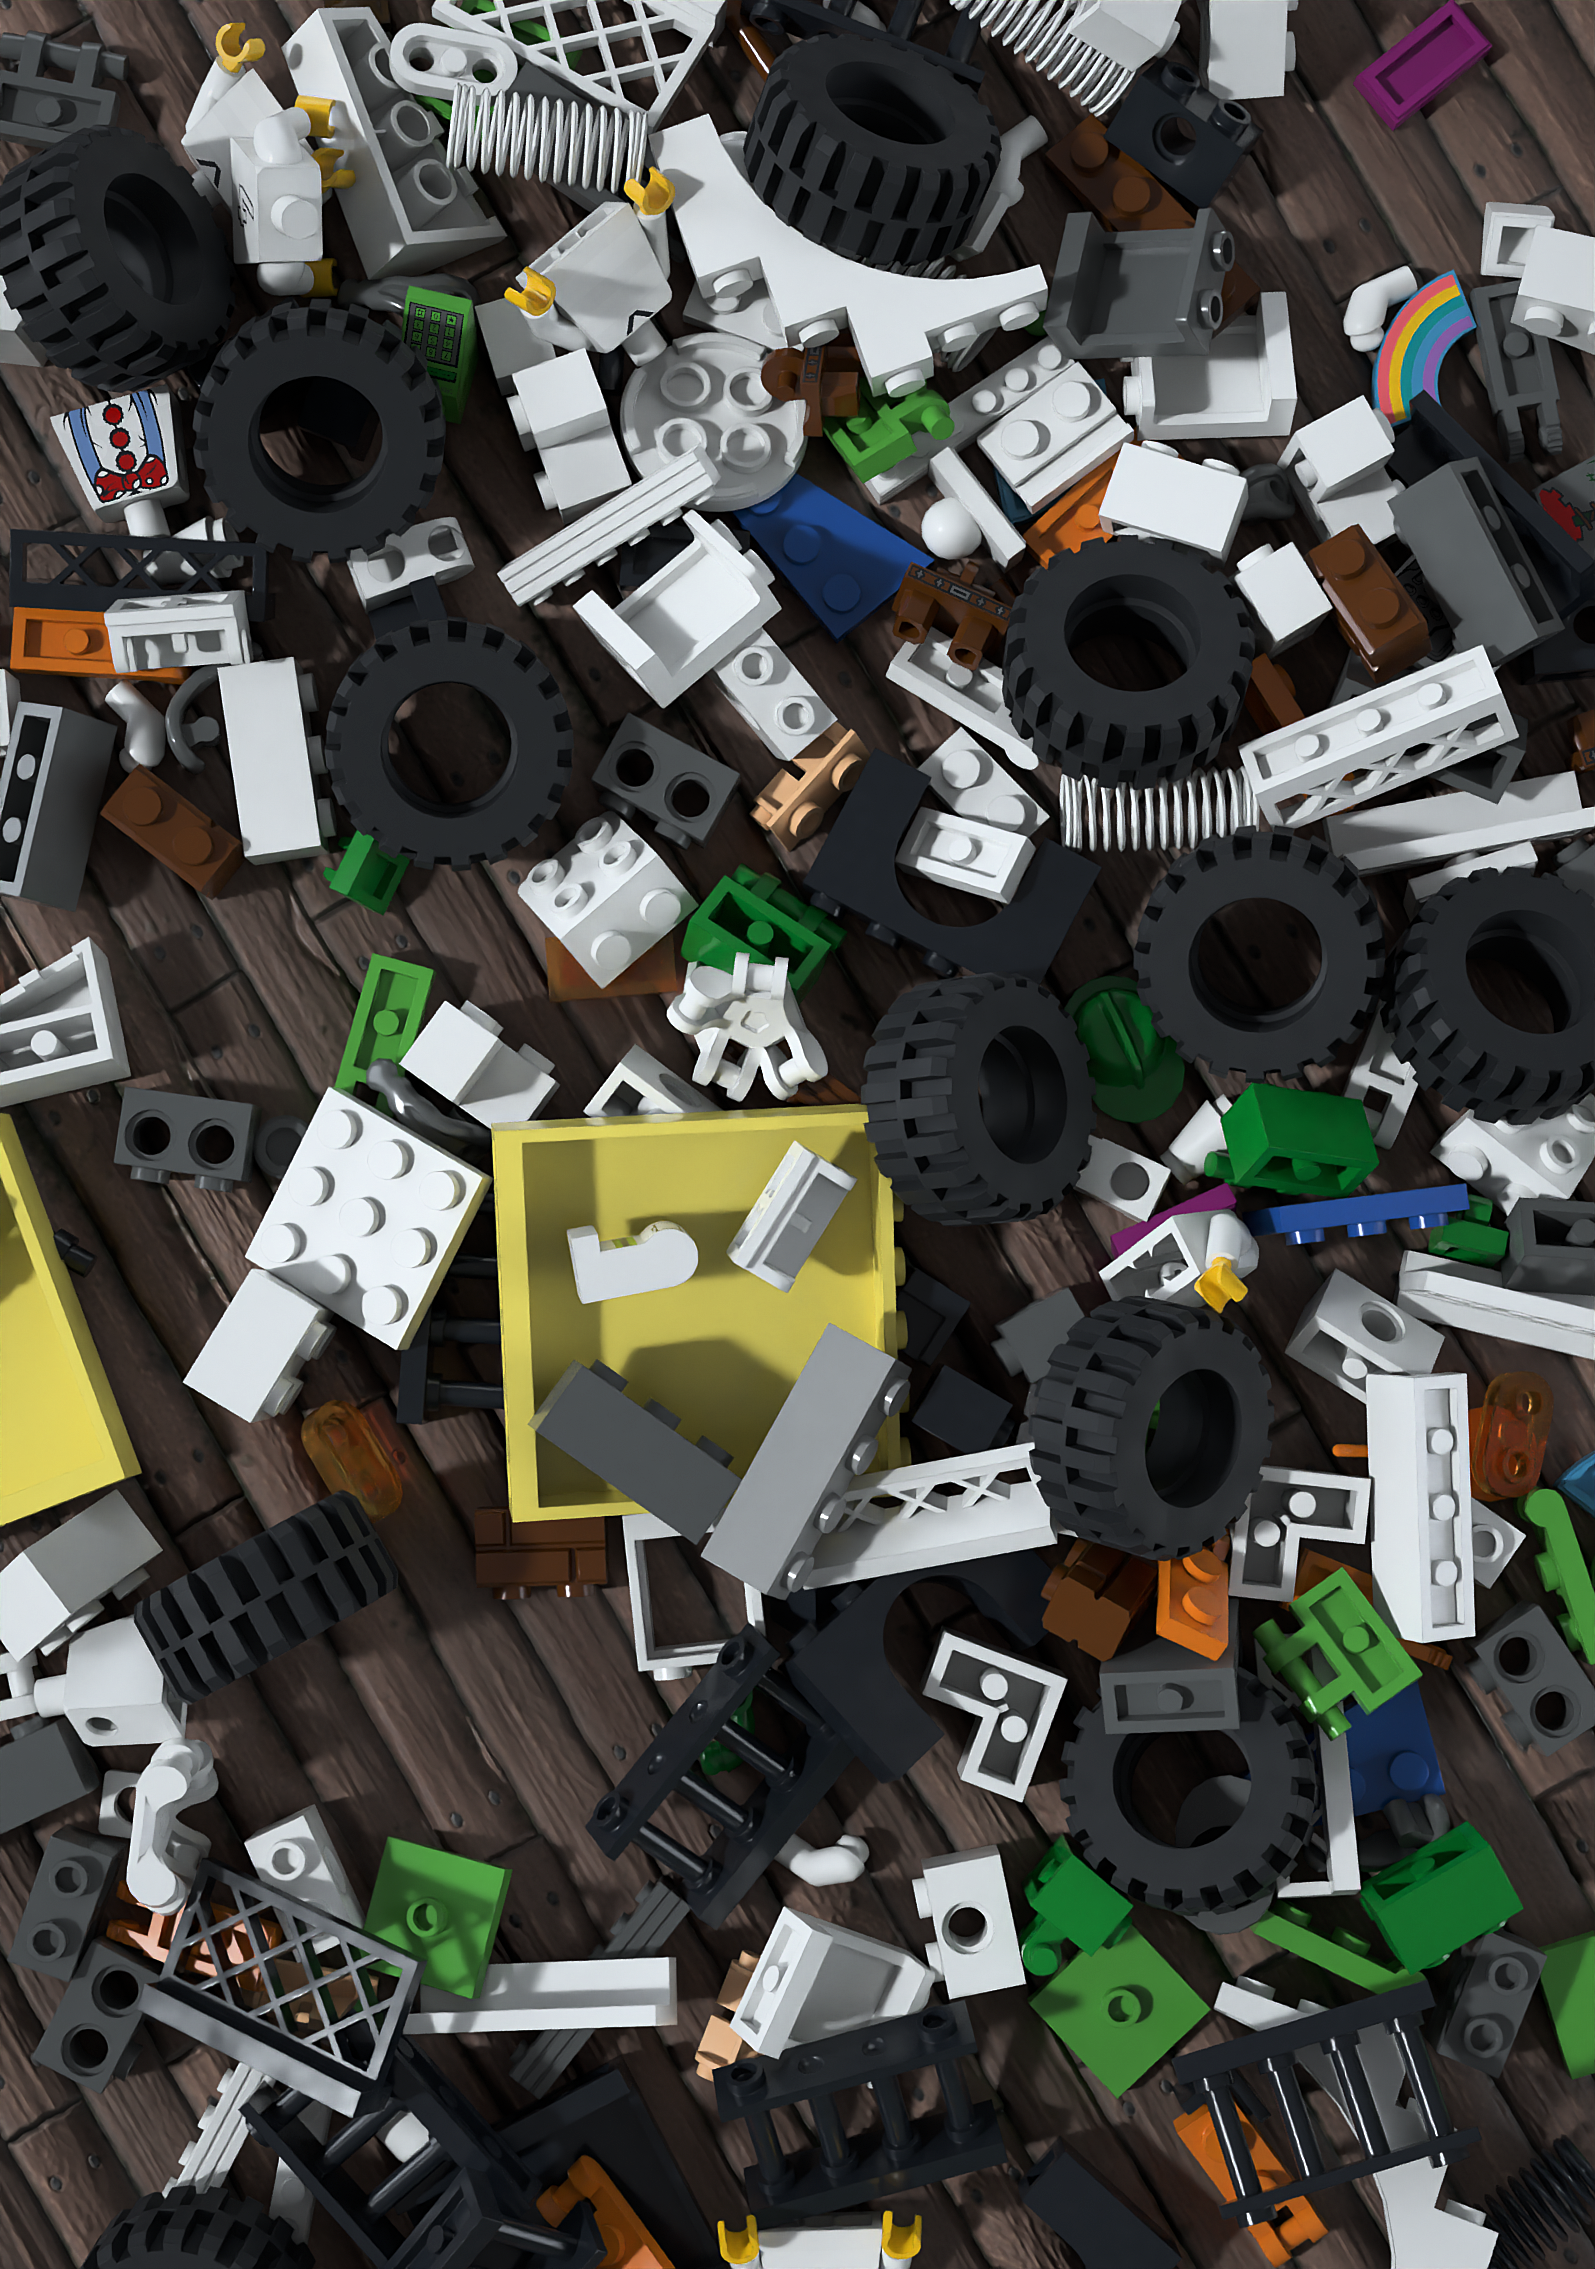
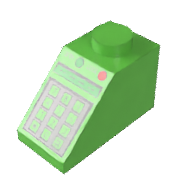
(447, 338)

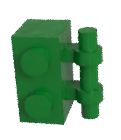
(761, 919)
(1294, 1142)
(1440, 1898)
(1069, 1903)

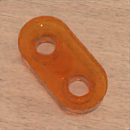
(1511, 1431)
(353, 1458)

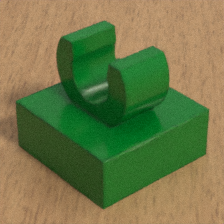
(367, 873)
(1469, 1237)

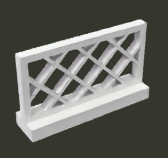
(695, 18)
(1477, 1302)

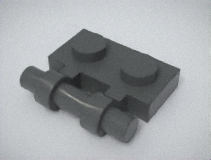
(47, 110)

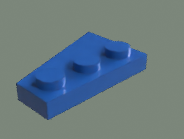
(829, 554)
(1361, 1214)
(1388, 1753)

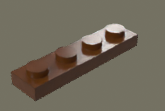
(1132, 200)

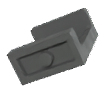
(1138, 289)
(1169, 1687)

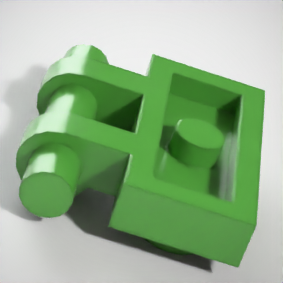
(883, 434)
(1352, 1641)

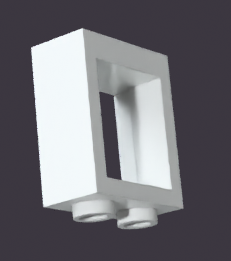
(673, 1660)

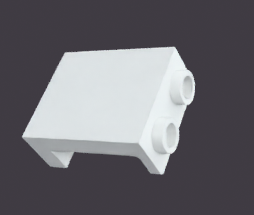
(1232, 392)
(685, 612)
(825, 1983)

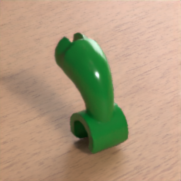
(717, 1757)

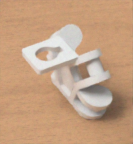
(755, 1011)
(161, 1847)

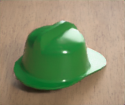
(1131, 1064)

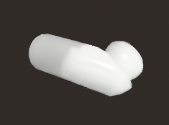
(145, 727)

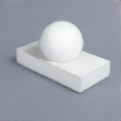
(967, 516)

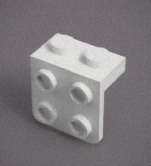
(606, 897)
(1521, 1160)

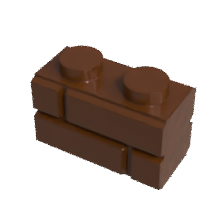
(1369, 604)
(175, 831)
(539, 1553)
(1098, 1596)

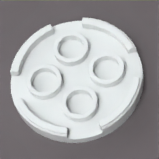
(712, 395)

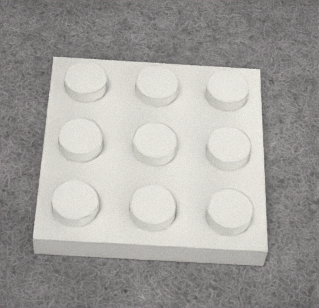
(368, 1218)

